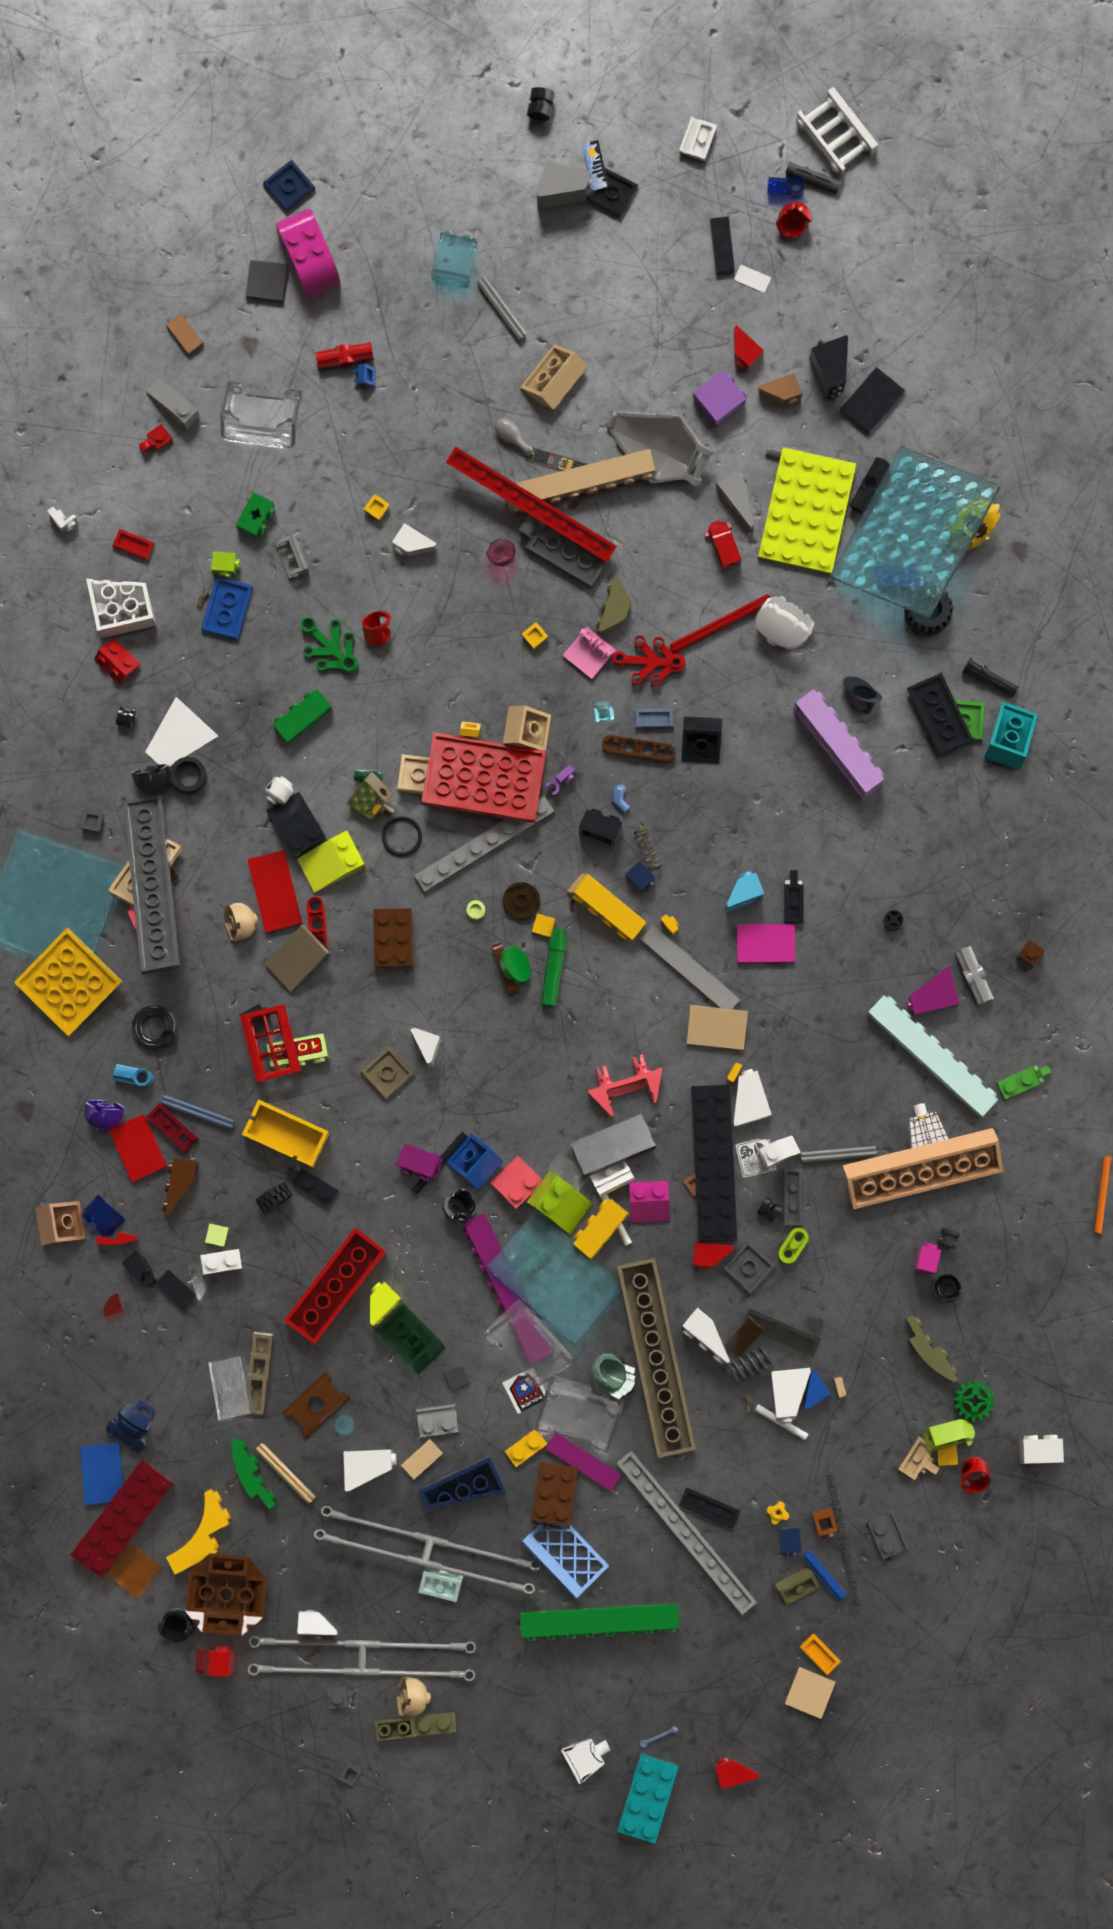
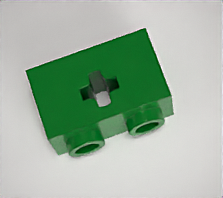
(255, 505)

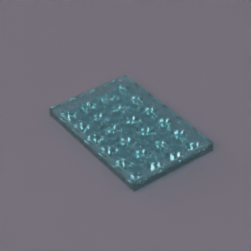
(554, 1277)

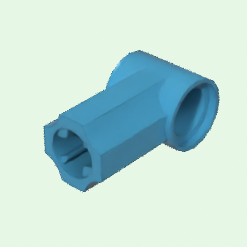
(131, 1075)

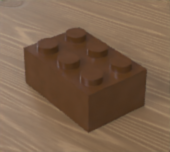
(393, 938)
(554, 1495)

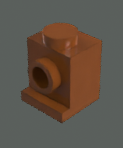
(827, 1515)

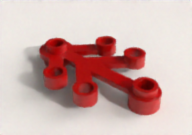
(652, 661)

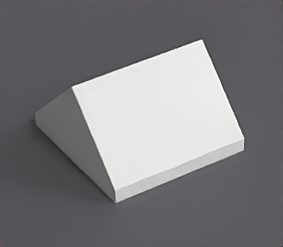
(427, 1043)

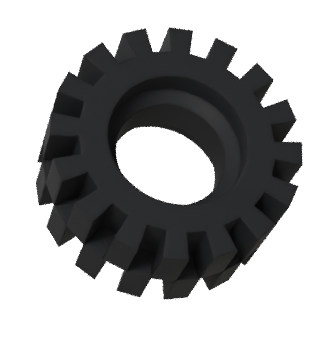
(274, 1197)

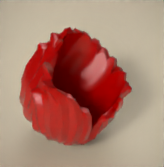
(793, 219)

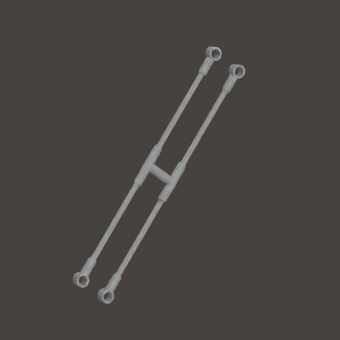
(429, 1542)
(362, 1670)

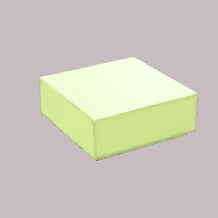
(216, 1235)

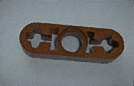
(511, 987)

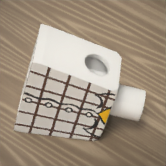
(925, 1127)

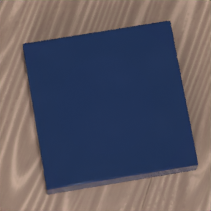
(289, 185)

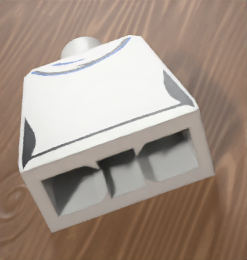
(585, 1757)

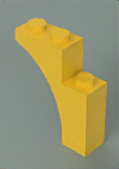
(201, 1543)

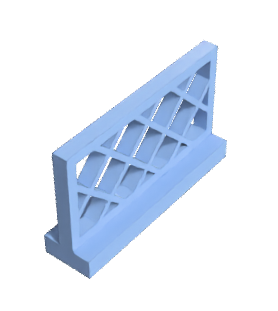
(554, 1568)

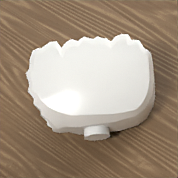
(783, 623)

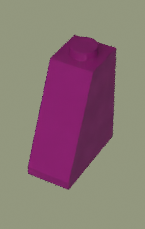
(934, 995)

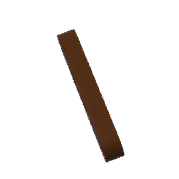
(637, 752)

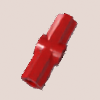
(344, 355)

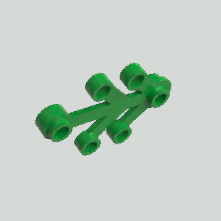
(332, 648)

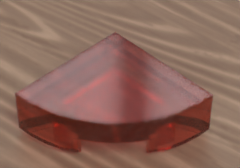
(113, 1306)

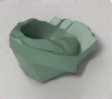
(612, 1376)

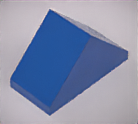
(815, 1391)

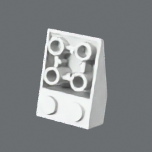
(704, 1331)

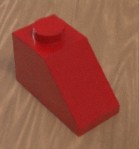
(746, 350)
(709, 1254)
(733, 1773)

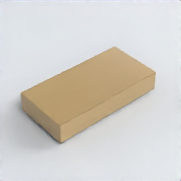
(422, 1459)

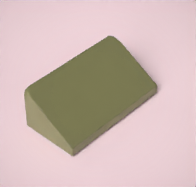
(797, 1585)

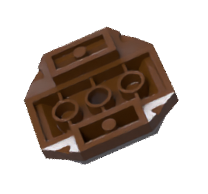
(205, 1599)

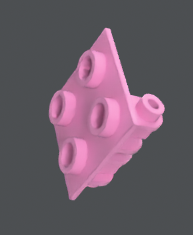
(589, 652)

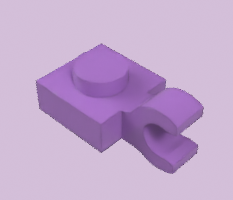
(563, 777)

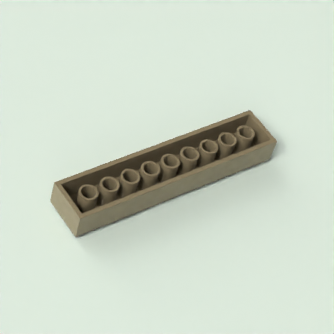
(656, 1358)

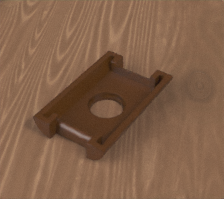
(312, 1420)

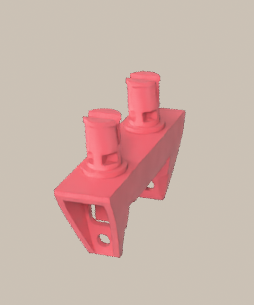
(639, 1081)

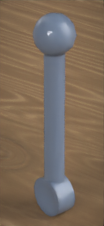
(643, 1743)

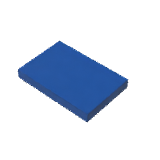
(227, 608)
(101, 1472)

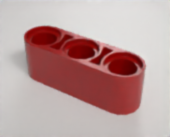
(319, 915)

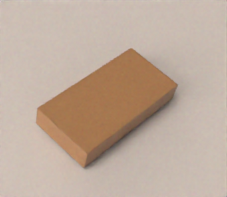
(184, 334)

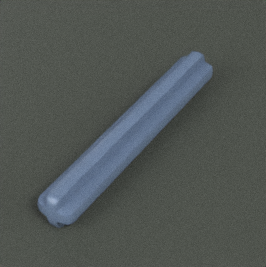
(197, 1112)

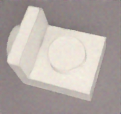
(58, 517)

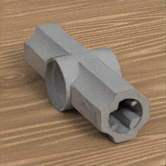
(974, 975)

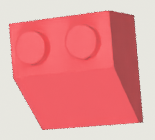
(516, 1182)

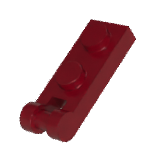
(171, 1127)

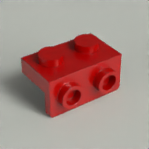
(116, 661)

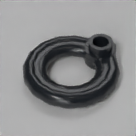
(170, 1027)

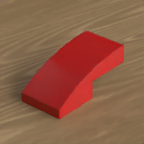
(122, 1239)

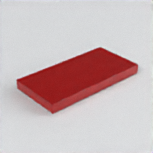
(275, 891)

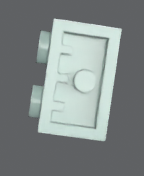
(440, 1584)

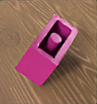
(927, 1259)

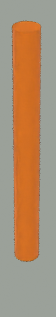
(1102, 1195)

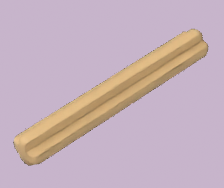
(285, 1473)

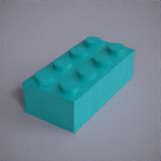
(647, 1798)

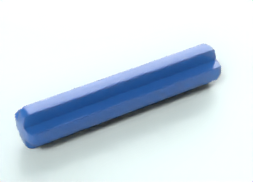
(823, 1574)

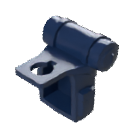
(131, 1426)

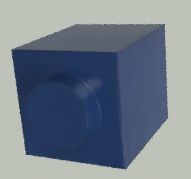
(641, 877)
(790, 1541)

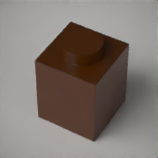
(1030, 954)

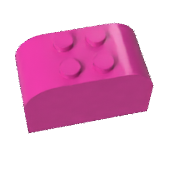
(308, 252)

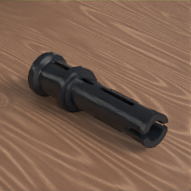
(980, 673)

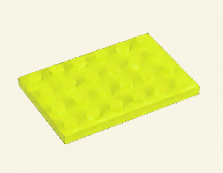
(807, 510)

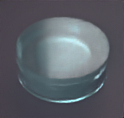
(344, 1424)

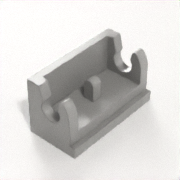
(292, 556)

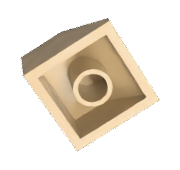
(527, 727)

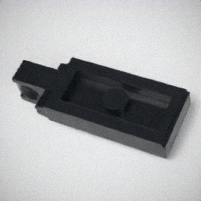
(793, 899)
(313, 1185)

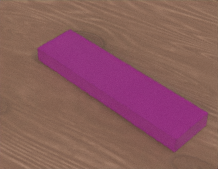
(584, 1461)

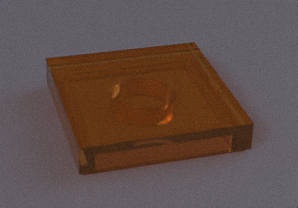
(134, 1570)

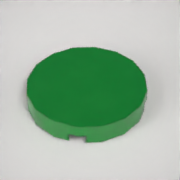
(515, 964)

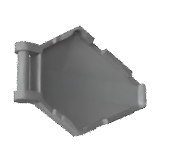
(669, 440)

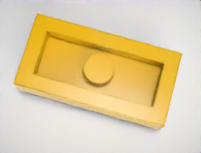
(525, 1447)

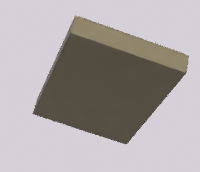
(297, 958)

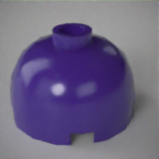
(103, 1115)

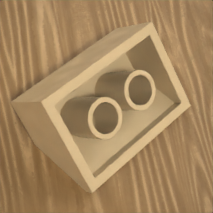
(554, 376)

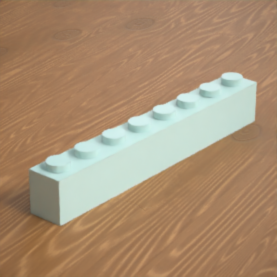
(932, 1056)

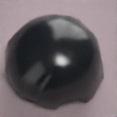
(947, 1288)

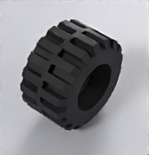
(931, 625)

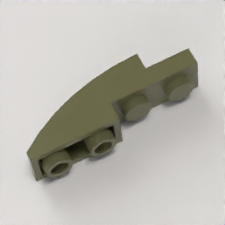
(934, 1358)
(415, 1726)

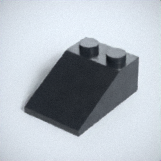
(297, 825)

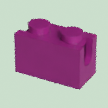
(419, 1162)

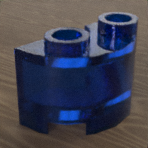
(103, 1215)

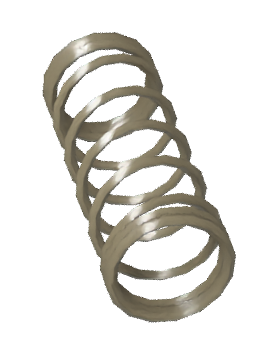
(639, 832)

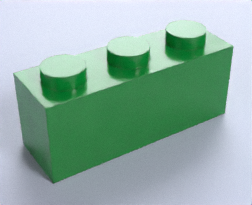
(302, 716)

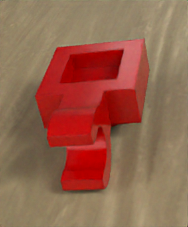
(157, 438)

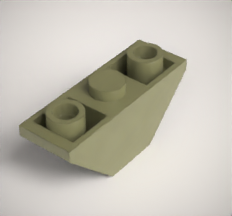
(615, 608)

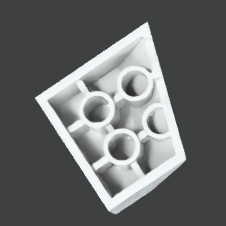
(120, 606)

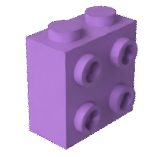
(720, 397)

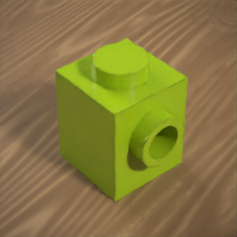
(225, 564)

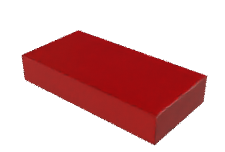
(133, 544)

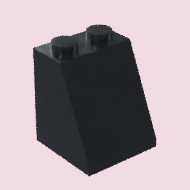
(830, 366)

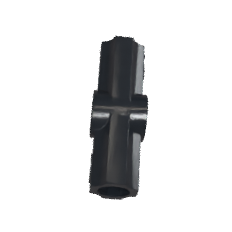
(864, 495)

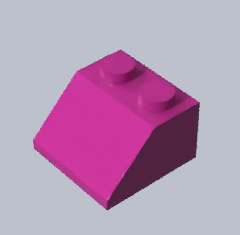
(649, 1202)

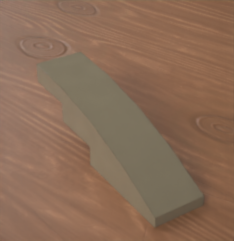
(259, 1369)

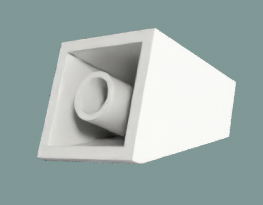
(366, 1466)

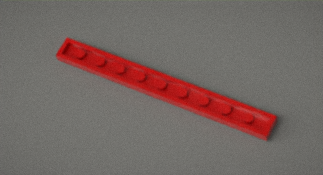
(531, 504)

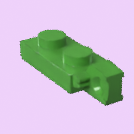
(1022, 1081)

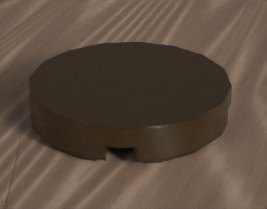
(521, 901)

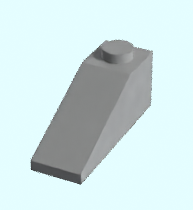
(173, 403)
(735, 492)

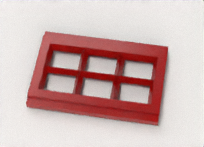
(251, 1040)

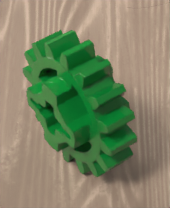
(974, 1409)

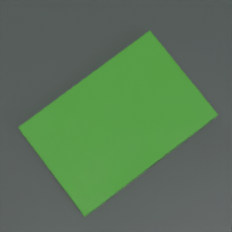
(974, 717)

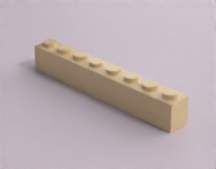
(590, 478)

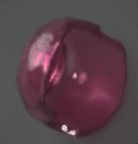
(501, 552)

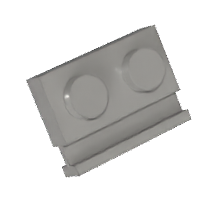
(437, 1420)

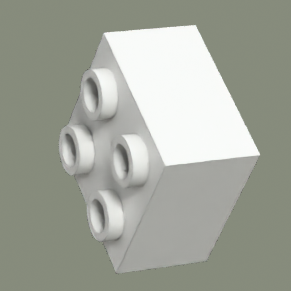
(1041, 1450)

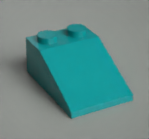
(1011, 735)

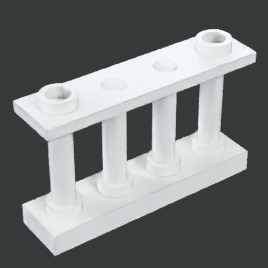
(845, 114)

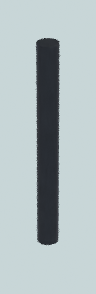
(446, 1154)

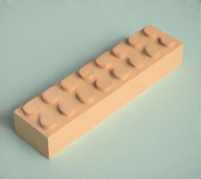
(923, 1168)

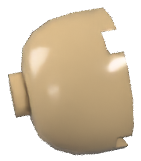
(240, 921)
(412, 1697)

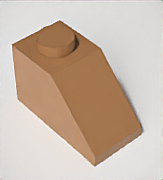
(782, 390)

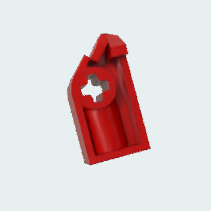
(724, 544)

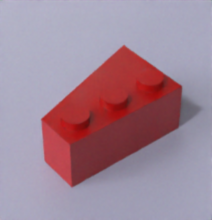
(215, 1661)

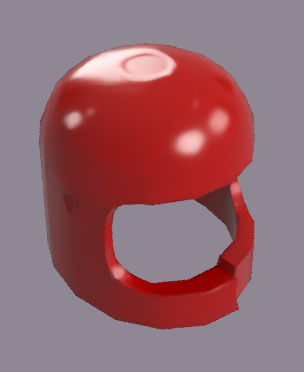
(375, 636)
(975, 1465)

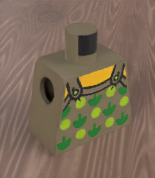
(372, 798)

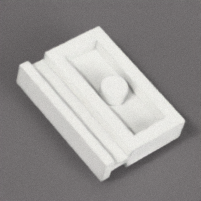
(698, 139)
(612, 1178)

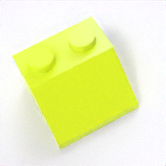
(382, 1302)

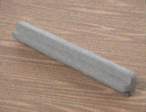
(501, 308)
(838, 1154)

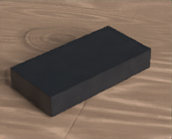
(176, 1289)

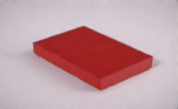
(138, 1148)

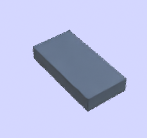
(653, 718)

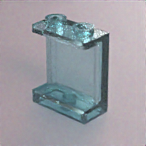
(454, 259)

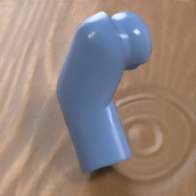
(617, 798)

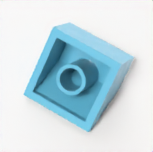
(745, 892)

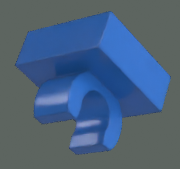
(366, 375)

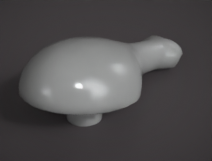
(510, 433)

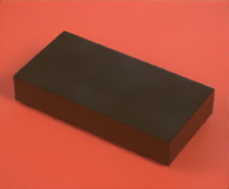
(744, 1336)

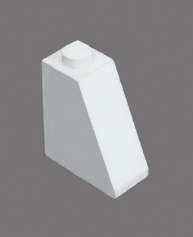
(750, 1100)
(778, 1152)
(788, 1391)

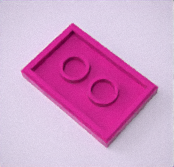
(765, 943)

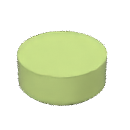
(475, 910)

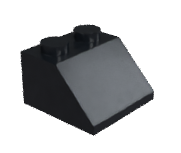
(701, 739)
(600, 827)

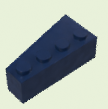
(463, 1484)

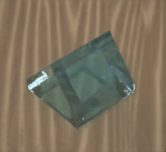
(603, 710)

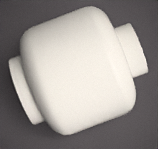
(279, 790)

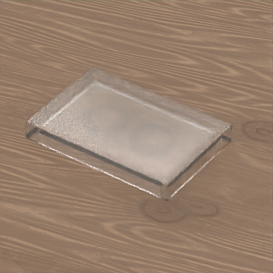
(231, 1387)

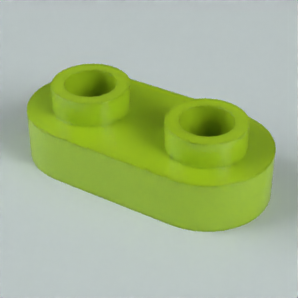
(793, 1246)

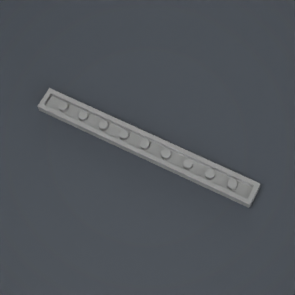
(686, 1532)

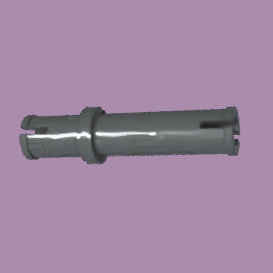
(812, 176)

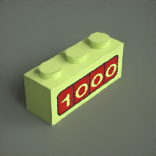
(308, 1049)

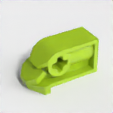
(949, 1435)

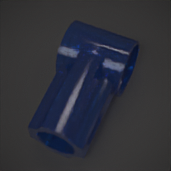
(783, 186)

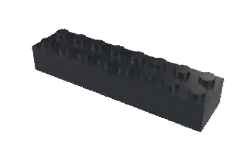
(713, 1163)

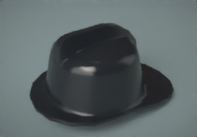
(862, 694)

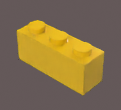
(600, 1228)

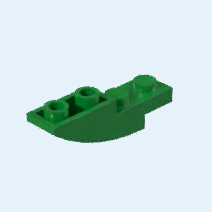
(246, 1467)

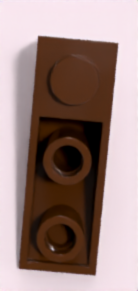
(182, 1178)

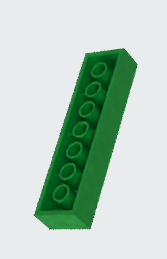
(599, 1620)

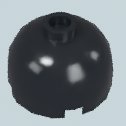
(152, 779)

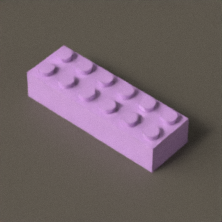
(838, 743)

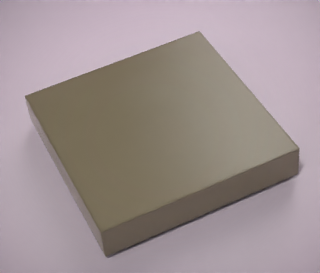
(387, 1072)

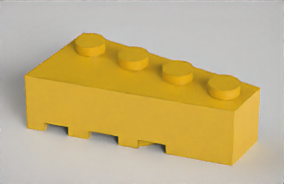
(606, 906)

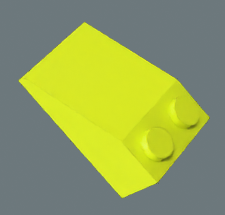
(331, 862)

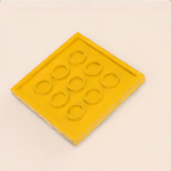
(68, 982)

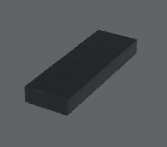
(722, 245)
(709, 1507)

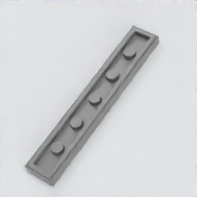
(689, 969)

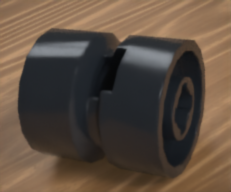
(541, 100)

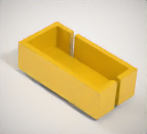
(286, 1133)

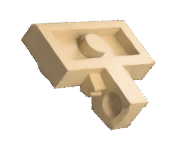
(918, 1460)

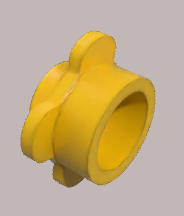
(779, 1507)

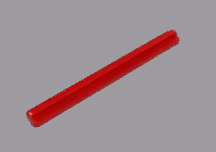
(718, 624)

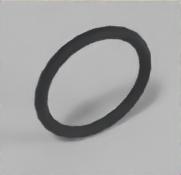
(402, 853)

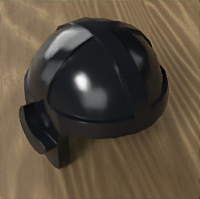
(459, 1206)
(176, 1625)

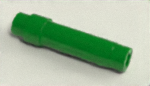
(556, 948)

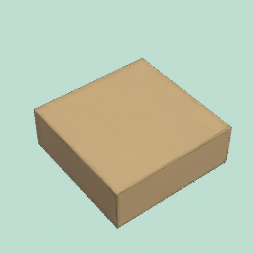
(839, 1386)

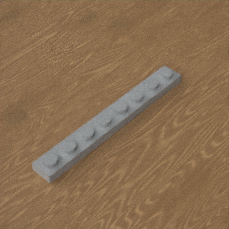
(478, 847)

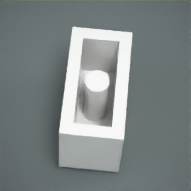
(220, 1262)

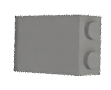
(563, 185)

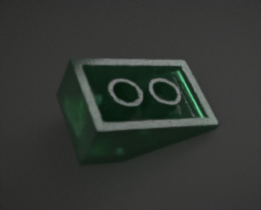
(411, 1338)

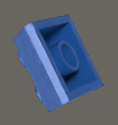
(475, 1161)

